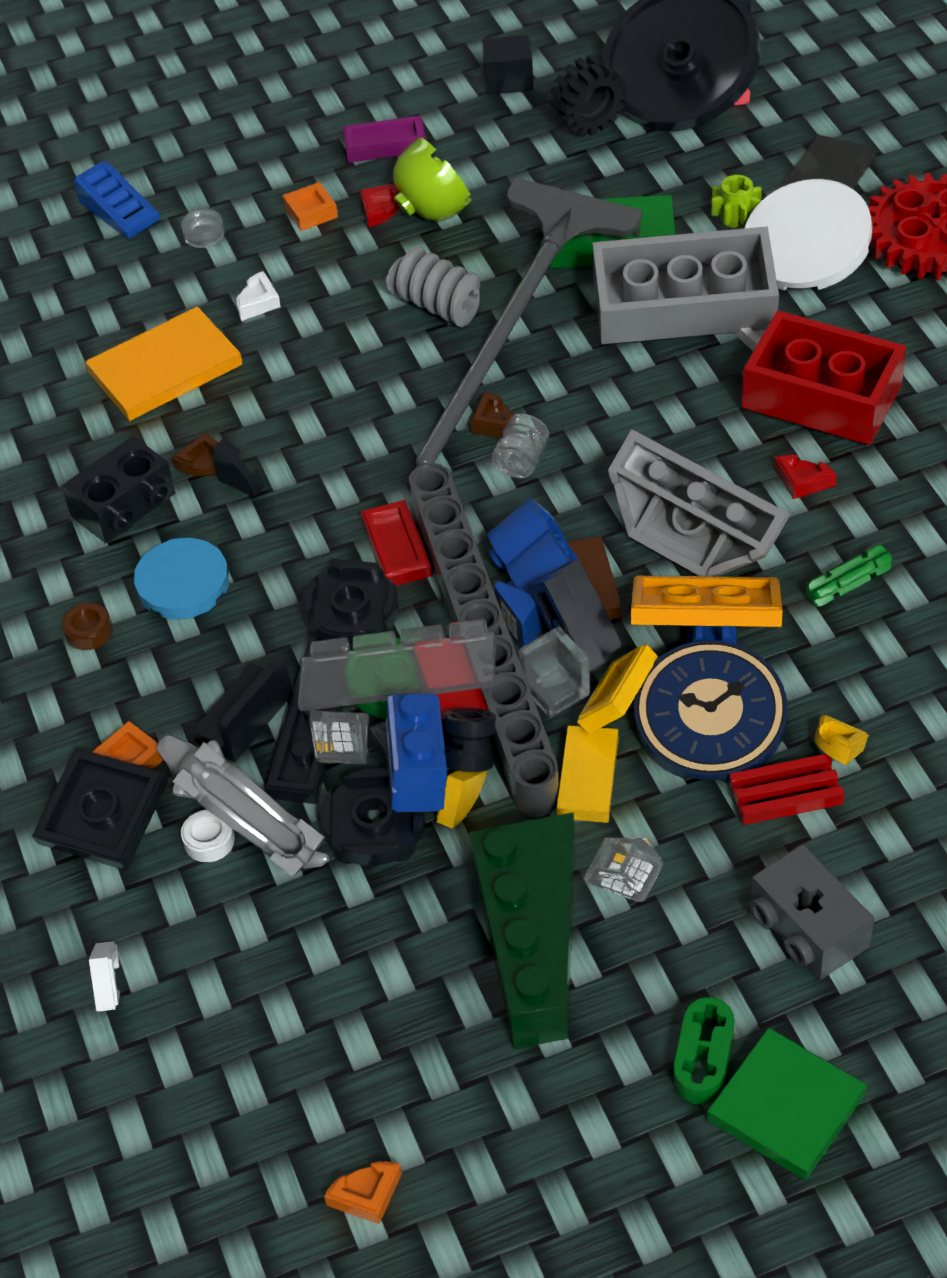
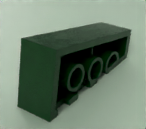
(527, 907)

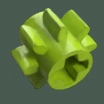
(735, 200)

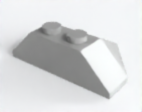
(690, 510)

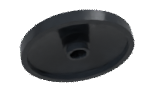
(683, 59)

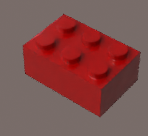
(823, 377)

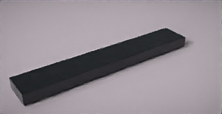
(294, 770)

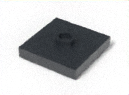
(100, 808)

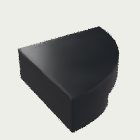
(233, 471)

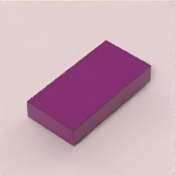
(381, 138)

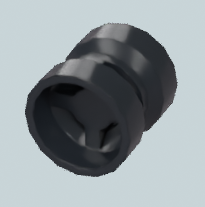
(469, 739)

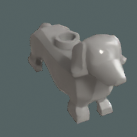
(241, 804)

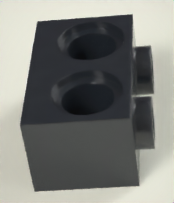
(119, 489)

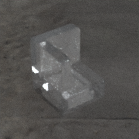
(555, 671)

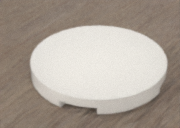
(815, 232)

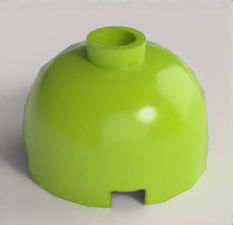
(428, 184)

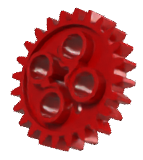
(911, 225)

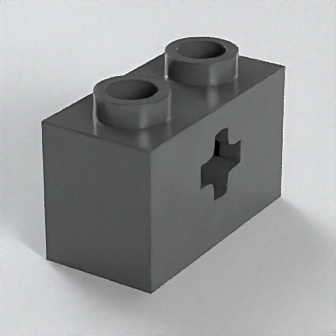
(810, 912)

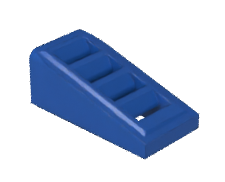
(113, 198)

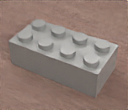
(684, 285)

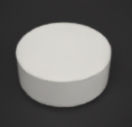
(206, 837)

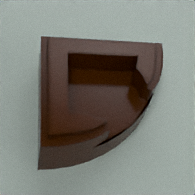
(490, 416)
(197, 457)

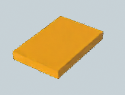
(163, 363)
(706, 601)

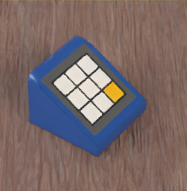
(519, 613)

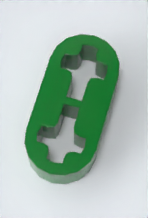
(692, 1048)

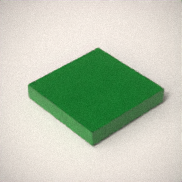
(786, 1103)

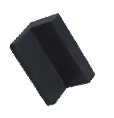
(571, 602)
(246, 708)

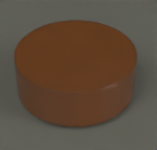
(87, 626)

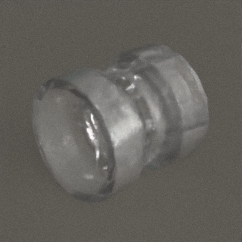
(520, 447)

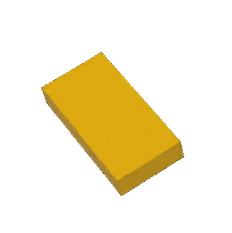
(617, 688)
(588, 774)

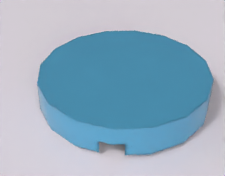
(181, 578)

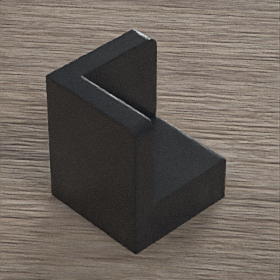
(508, 64)

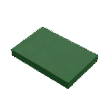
(656, 221)

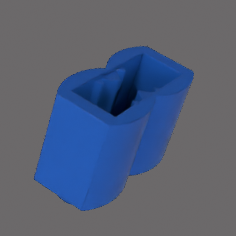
(529, 545)

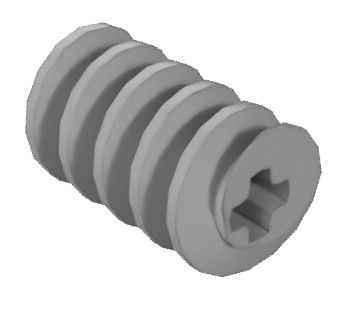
(435, 286)

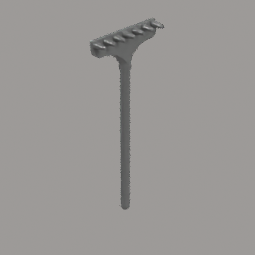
(563, 217)

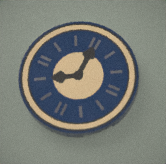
(710, 710)

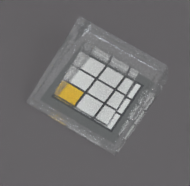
(339, 736)
(625, 867)

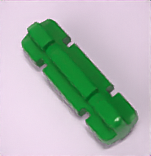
(848, 575)

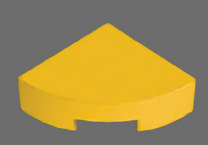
(839, 739)
(460, 795)

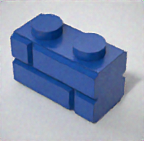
(415, 753)

